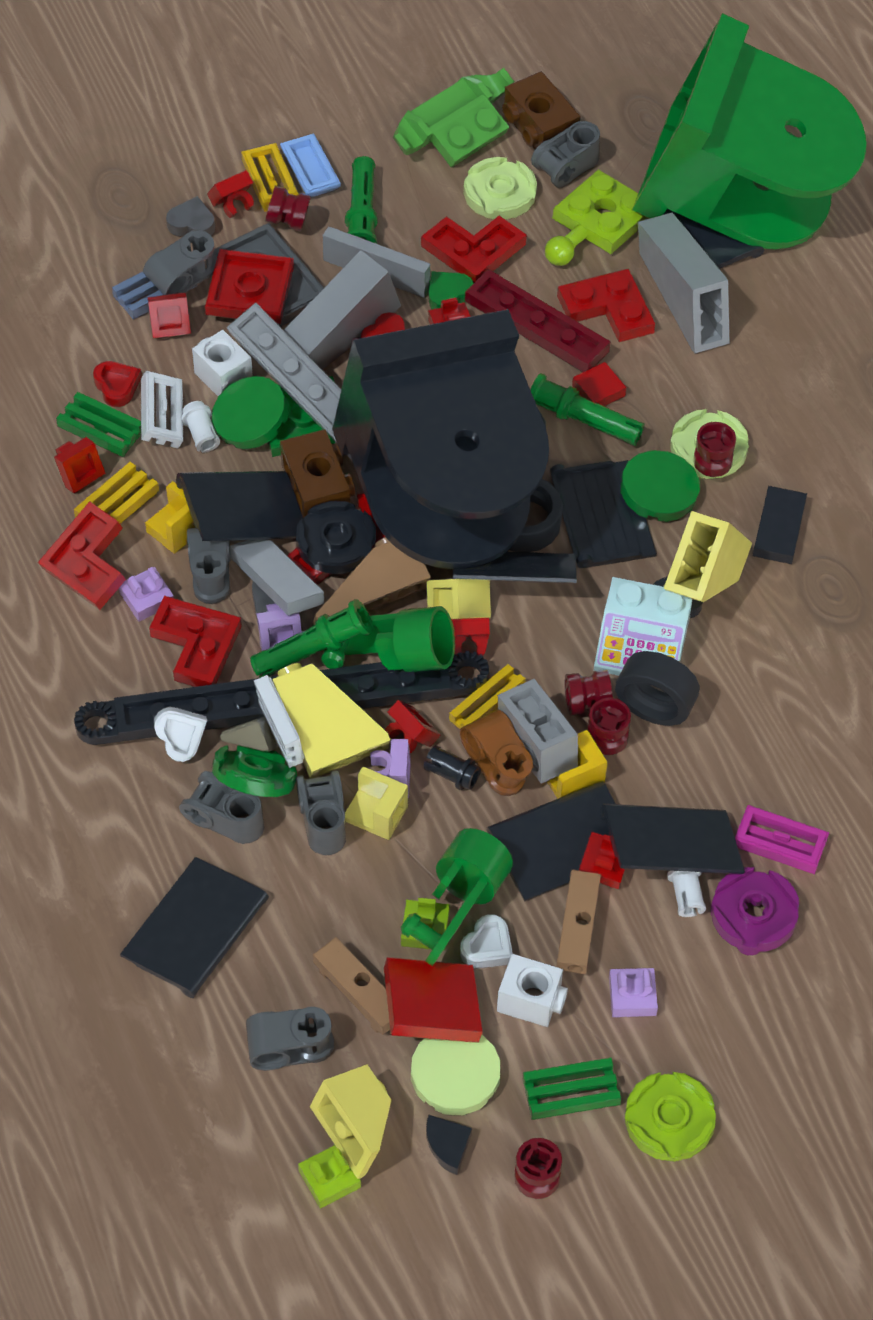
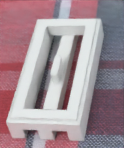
(160, 432)
(279, 721)

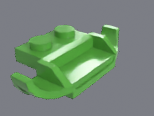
(457, 119)

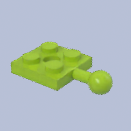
(581, 216)

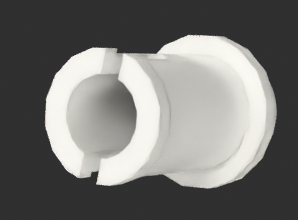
(197, 417)
(687, 892)

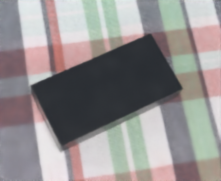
(779, 524)

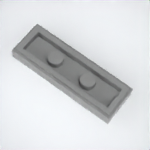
(405, 271)
(277, 575)

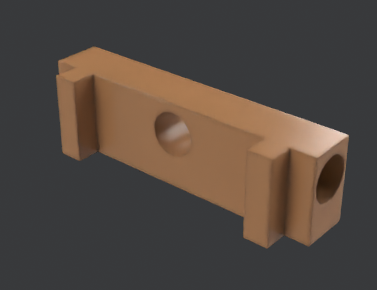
(575, 937)
(344, 972)

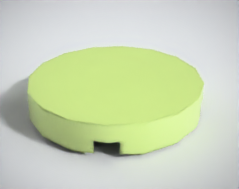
(500, 188)
(685, 434)
(455, 1074)

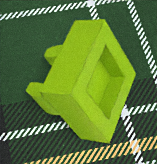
(432, 914)
(328, 1176)

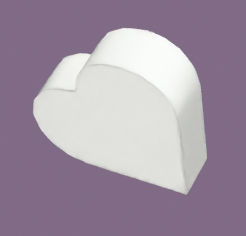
(180, 731)
(488, 943)

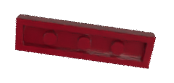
(539, 321)

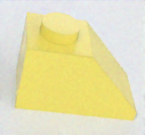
(354, 1115)

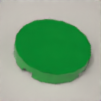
(250, 412)
(660, 485)
(254, 771)

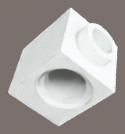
(220, 362)
(526, 974)

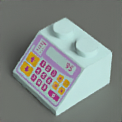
(640, 620)

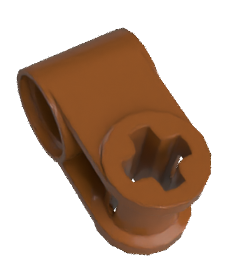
(498, 752)

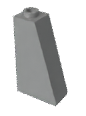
(687, 280)
(343, 310)

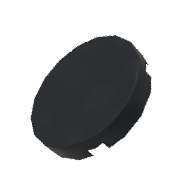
(335, 537)

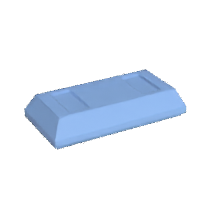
(310, 165)

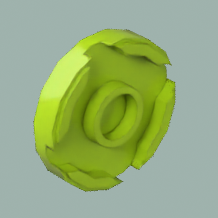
(670, 1116)

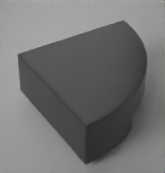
(447, 1142)

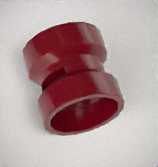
(288, 208)
(714, 449)
(584, 691)
(609, 725)
(538, 1179)

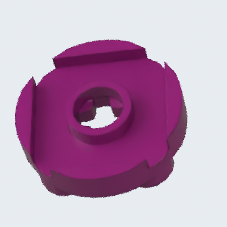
(749, 932)

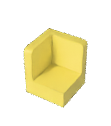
(461, 597)
(377, 803)

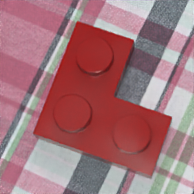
(473, 253)
(612, 296)
(76, 557)
(203, 632)

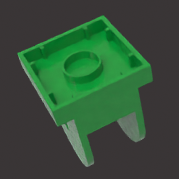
(732, 132)

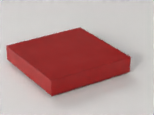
(249, 279)
(432, 1000)

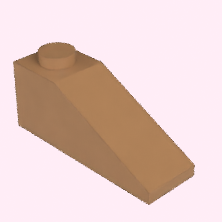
(378, 580)

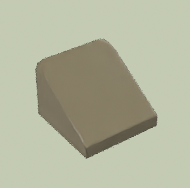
(252, 734)

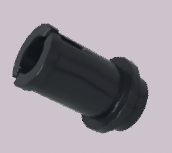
(453, 768)

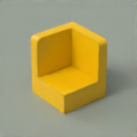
(172, 521)
(590, 769)

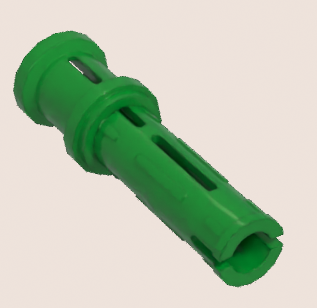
(361, 216)
(569, 404)
(326, 633)

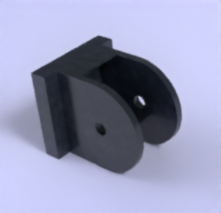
(444, 437)

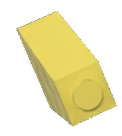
(707, 558)
(326, 720)

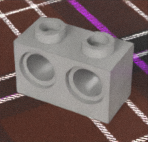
(541, 729)

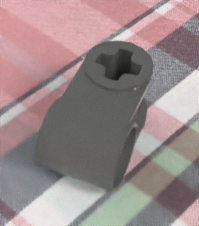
(570, 153)
(179, 268)
(209, 567)
(218, 806)
(323, 806)
(284, 1038)

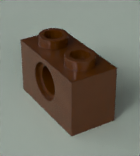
(537, 109)
(315, 470)

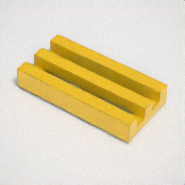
(259, 153)
(118, 487)
(484, 692)

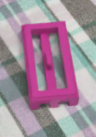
(779, 845)

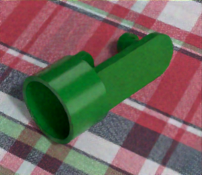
(404, 640)
(471, 871)

